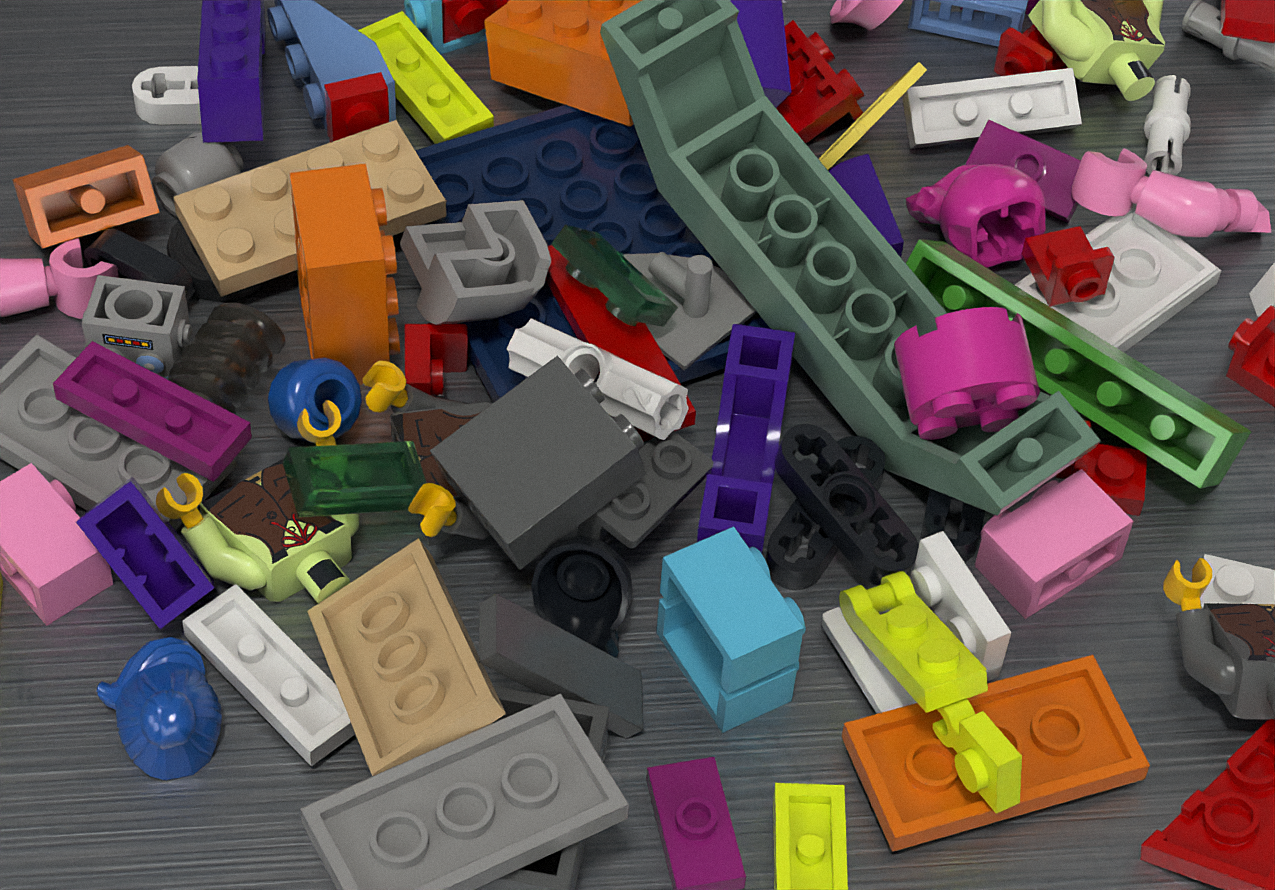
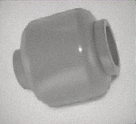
(192, 166)

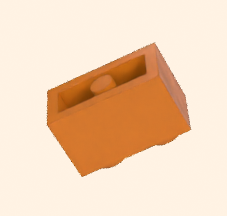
(86, 196)

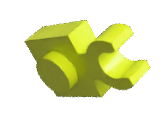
(983, 756)

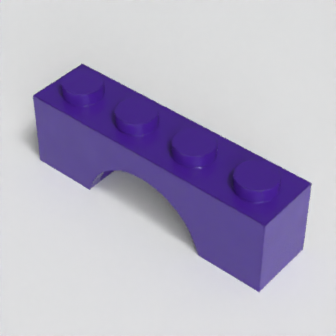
(231, 70)
(747, 434)

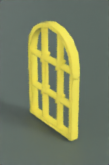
(871, 116)

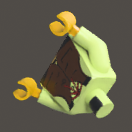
(1105, 40)
(254, 531)

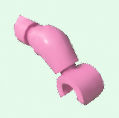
(1164, 199)
(29, 284)

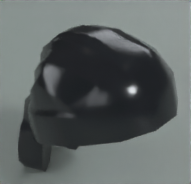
(584, 590)

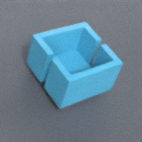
(729, 628)

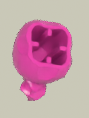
(983, 211)

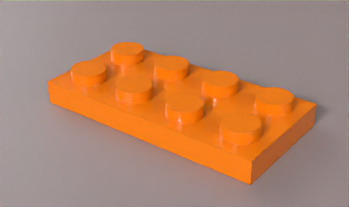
(1054, 716)

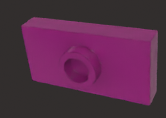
(1047, 166)
(695, 826)

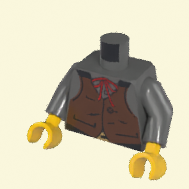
(427, 423)
(1226, 644)

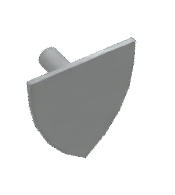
(705, 303)

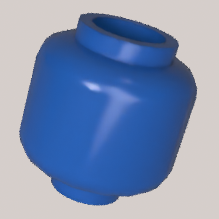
(308, 386)

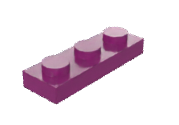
(152, 411)

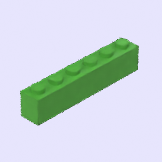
(1091, 372)

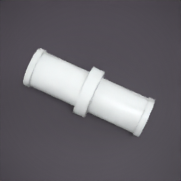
(1167, 125)

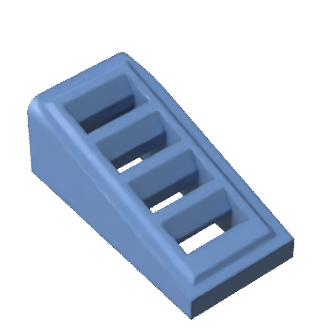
(969, 25)

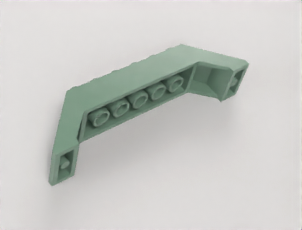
(809, 250)

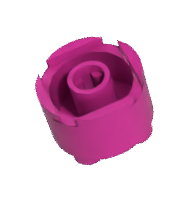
(967, 372)

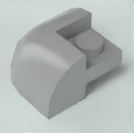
(477, 265)

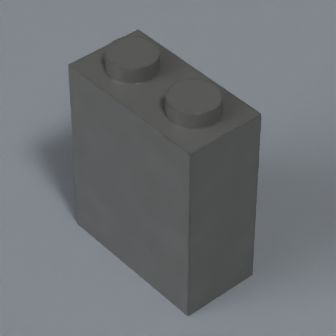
(541, 460)

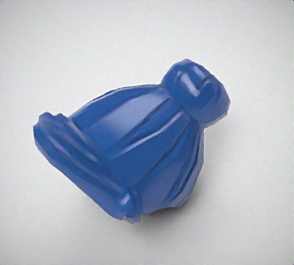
(165, 709)

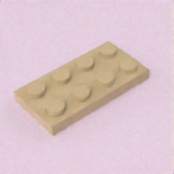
(247, 222)
(403, 660)

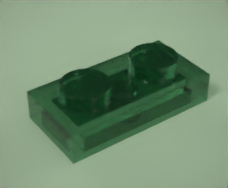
(600, 265)
(353, 478)

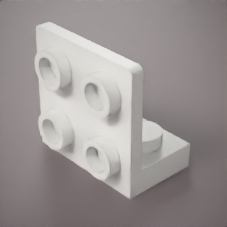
(955, 598)

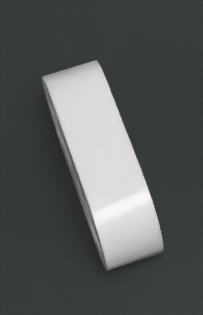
(180, 97)

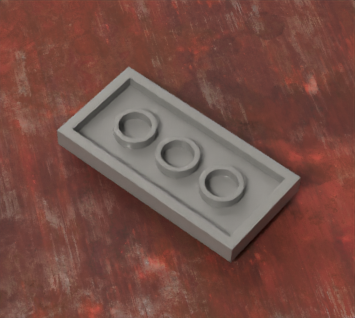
(72, 446)
(469, 807)

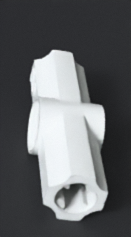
(629, 390)

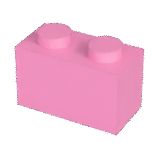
(1052, 542)
(44, 548)

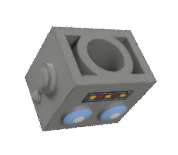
(139, 321)

